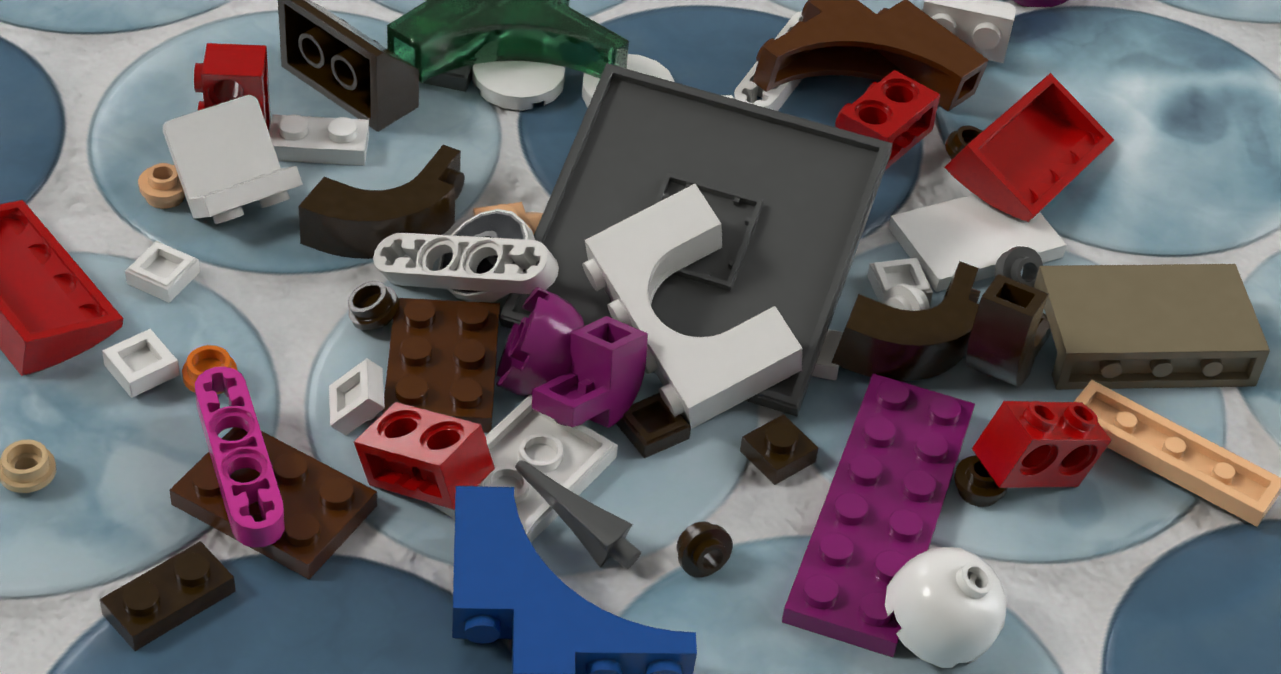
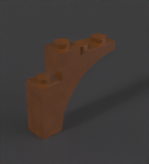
(856, 42)

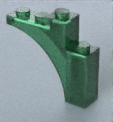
(470, 32)

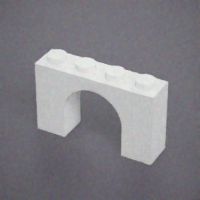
(697, 373)

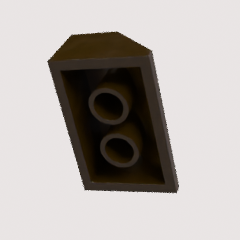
(346, 64)

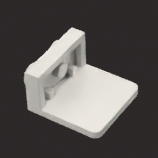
(979, 23)
(227, 160)

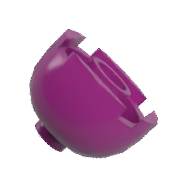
(538, 345)

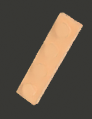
(1183, 455)

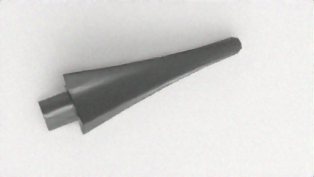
(596, 528)

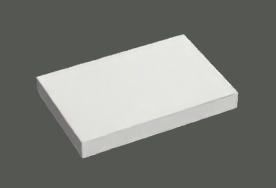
(969, 233)
(561, 452)

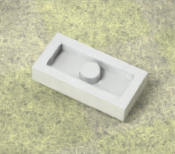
(320, 139)

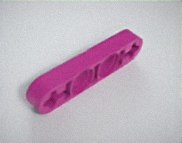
(239, 454)

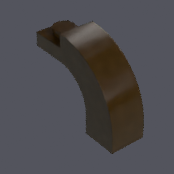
(356, 220)
(1008, 330)
(908, 342)

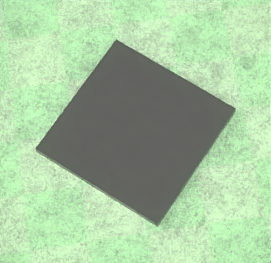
(780, 185)

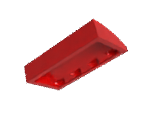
(1031, 151)
(45, 297)

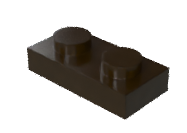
(167, 595)

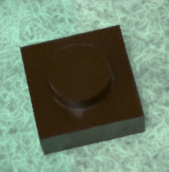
(779, 449)

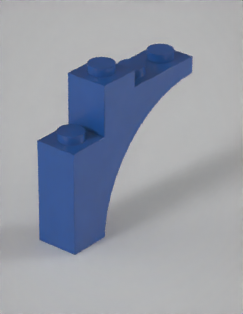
(512, 594)

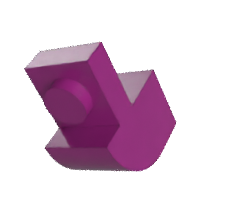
(602, 377)

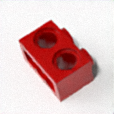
(231, 73)
(893, 112)
(1041, 444)
(423, 454)

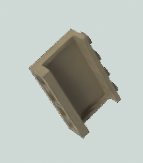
(1152, 326)

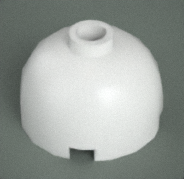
(947, 606)

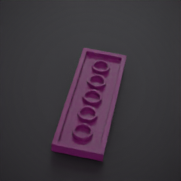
(878, 512)

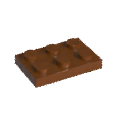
(444, 358)
(317, 500)

